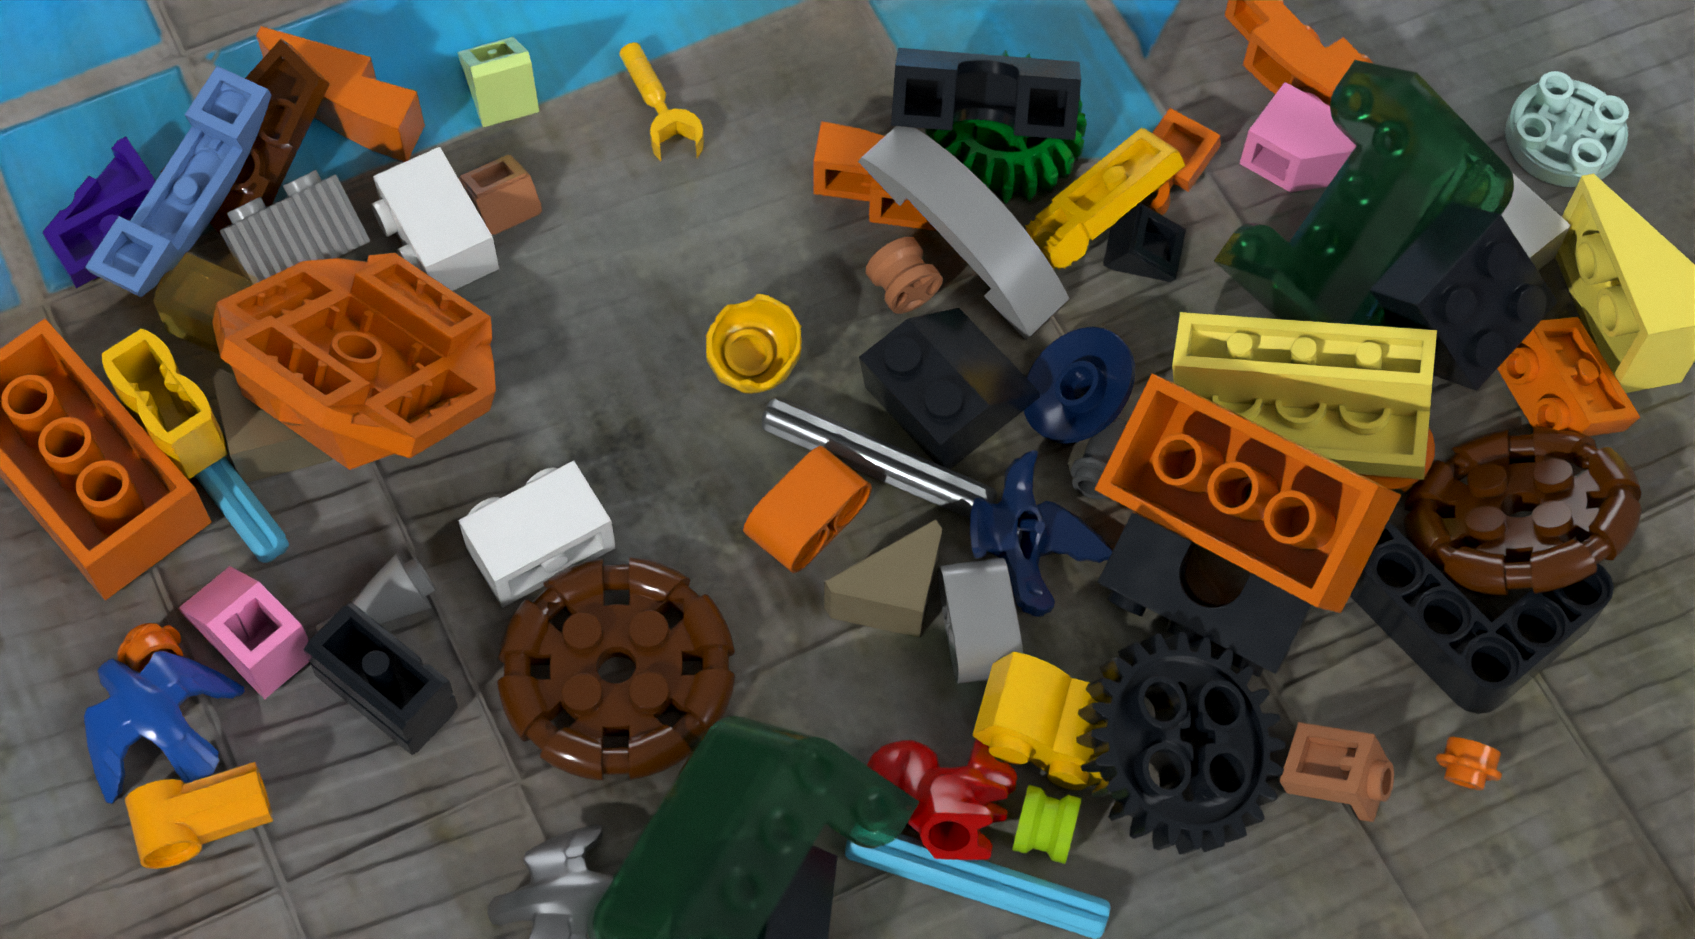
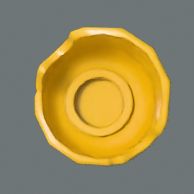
(754, 344)

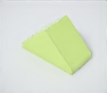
(500, 80)

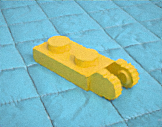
(1103, 196)

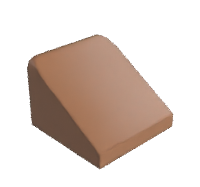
(502, 193)

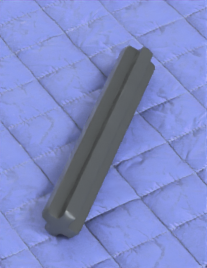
(875, 457)

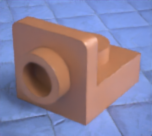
(1338, 768)

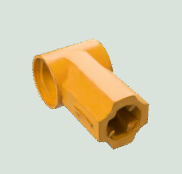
(176, 817)

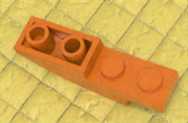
(1288, 51)

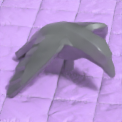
(559, 888)

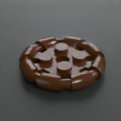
(1529, 550)
(609, 631)

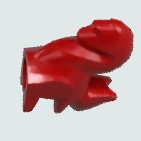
(951, 799)

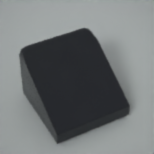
(1145, 245)

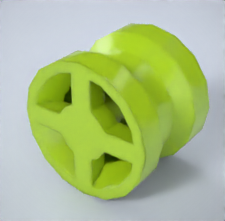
(1046, 824)

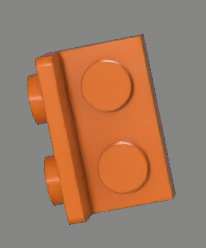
(1566, 381)

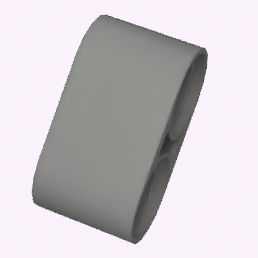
(978, 616)

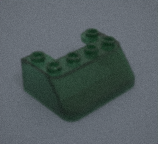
(1401, 175)
(740, 830)

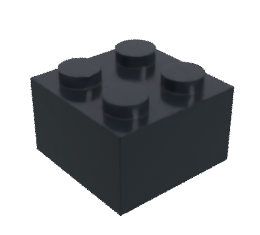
(1471, 287)

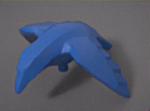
(148, 707)

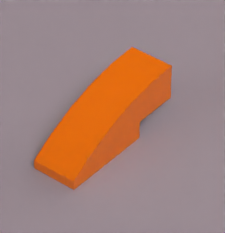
(355, 103)
(842, 176)

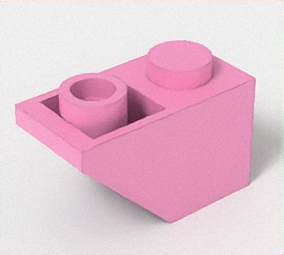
(1296, 142)
(249, 629)

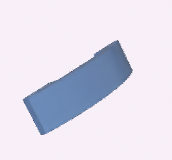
(190, 187)

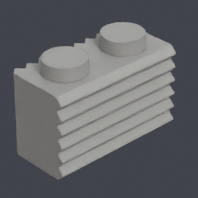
(305, 226)

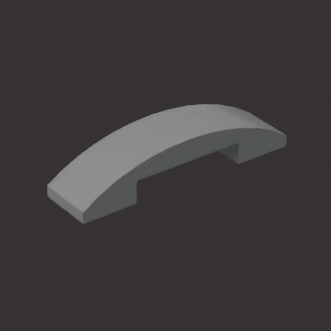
(972, 222)

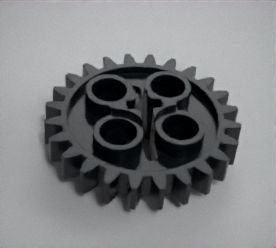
(1181, 743)

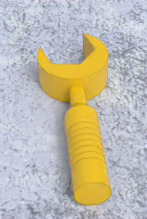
(668, 121)

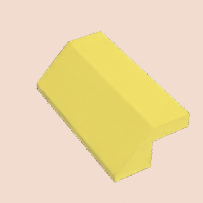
(1325, 385)

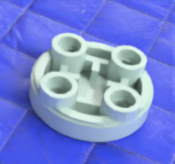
(1566, 130)

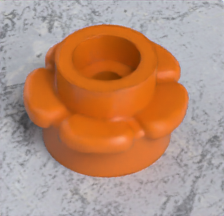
(144, 641)
(1469, 763)

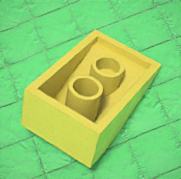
(1628, 288)

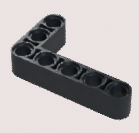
(1472, 635)

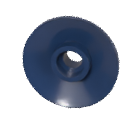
(1081, 384)

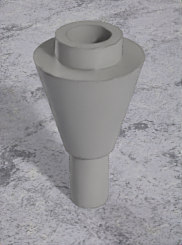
(394, 591)

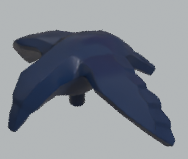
(1027, 531)

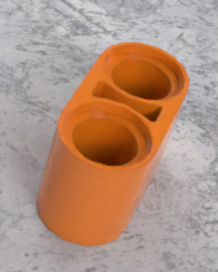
(807, 509)

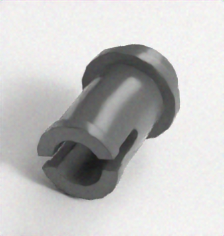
(1089, 468)

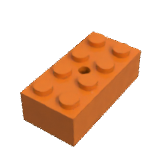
(88, 465)
(1191, 471)

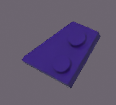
(96, 205)

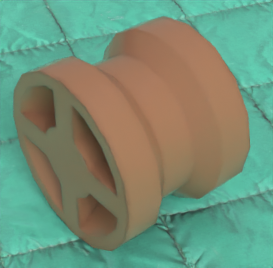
(903, 275)

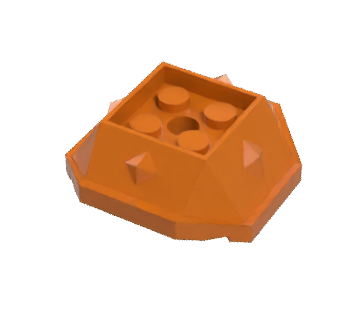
(359, 355)

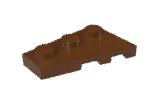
(294, 100)

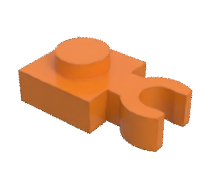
(1196, 147)

